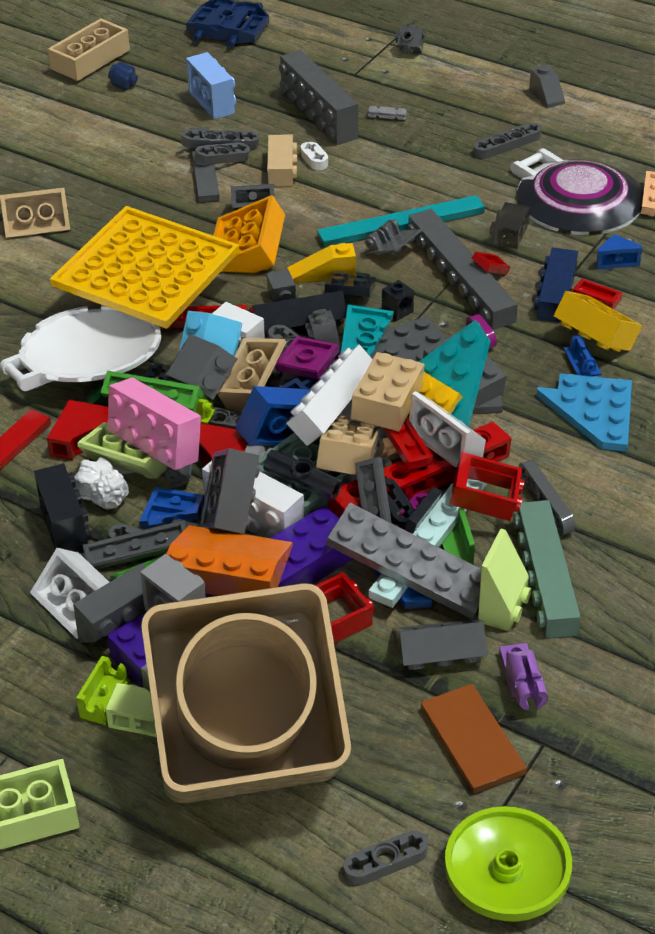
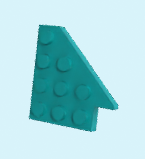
(460, 366)

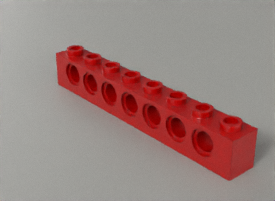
(426, 477)

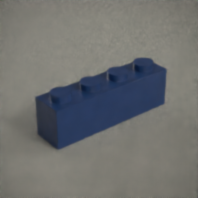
(556, 278)

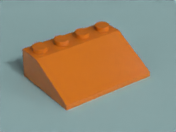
(231, 560)

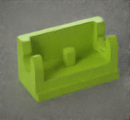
(98, 690)

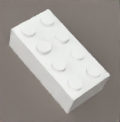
(273, 507)

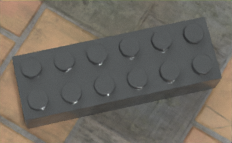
(319, 97)

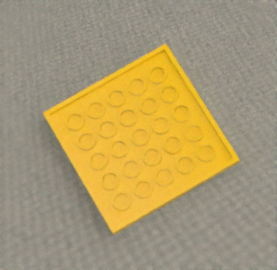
(145, 266)

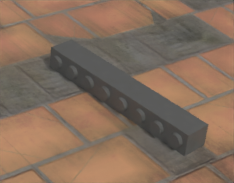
(468, 277)

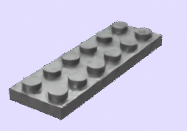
(407, 559)

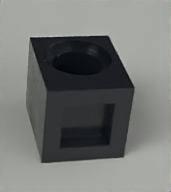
(398, 298)

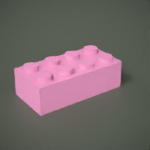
(154, 423)

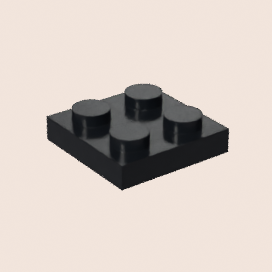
(350, 285)

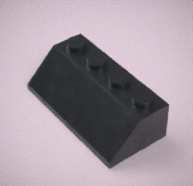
(295, 312)

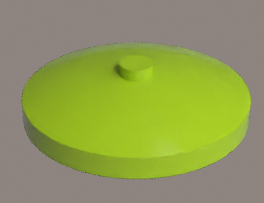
(508, 863)

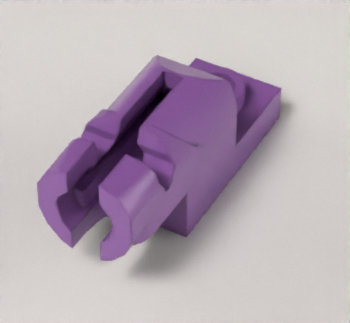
(523, 675)

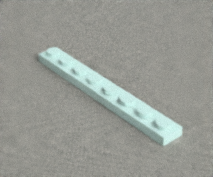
(433, 530)

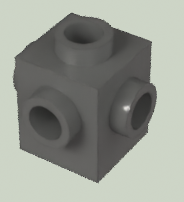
(410, 39)

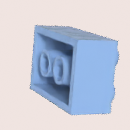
(211, 85)

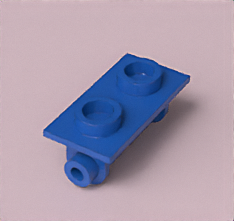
(581, 358)

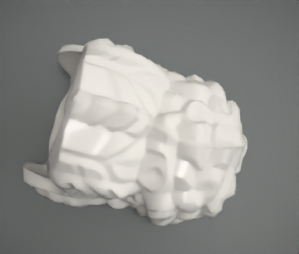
(101, 483)

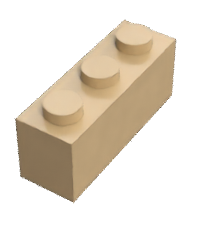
(282, 160)

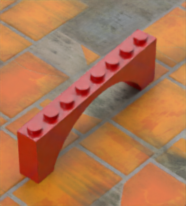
(82, 418)

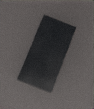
(423, 510)

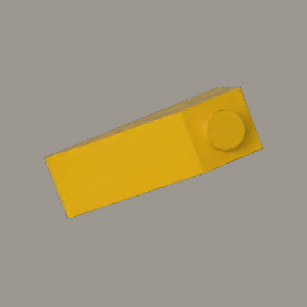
(324, 263)

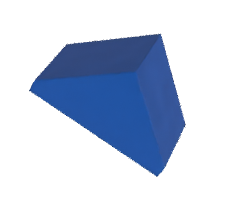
(618, 253)

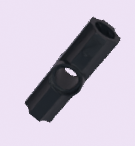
(302, 475)

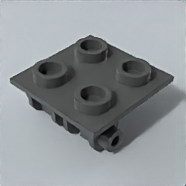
(389, 239)

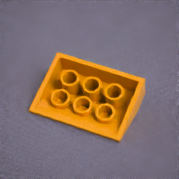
(257, 232)

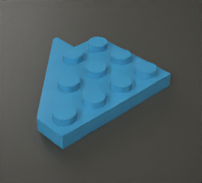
(594, 407)

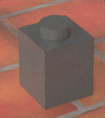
(280, 286)

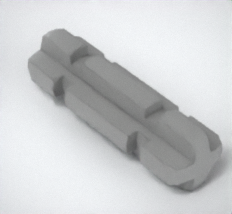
(387, 112)

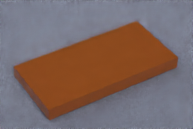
(473, 738)

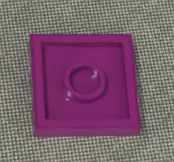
(307, 357)

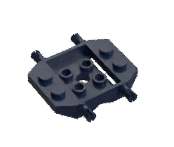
(222, 18)

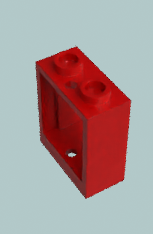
(490, 473)
(362, 607)

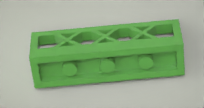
(181, 393)

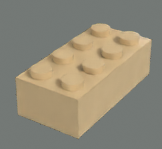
(88, 49)

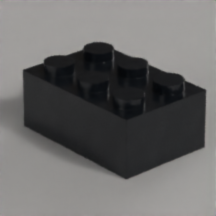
(62, 508)

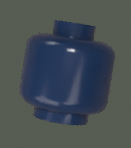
(122, 75)

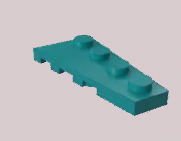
(365, 327)

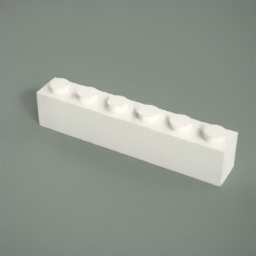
(329, 395)

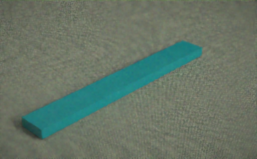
(361, 229)

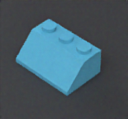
(214, 329)

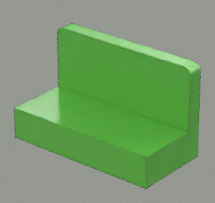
(460, 539)

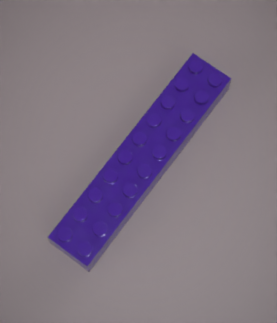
(307, 564)

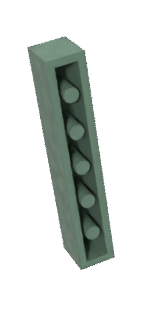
(547, 570)

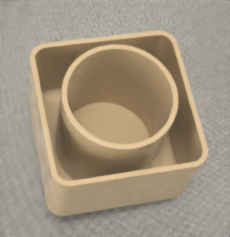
(245, 692)

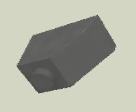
(546, 86)

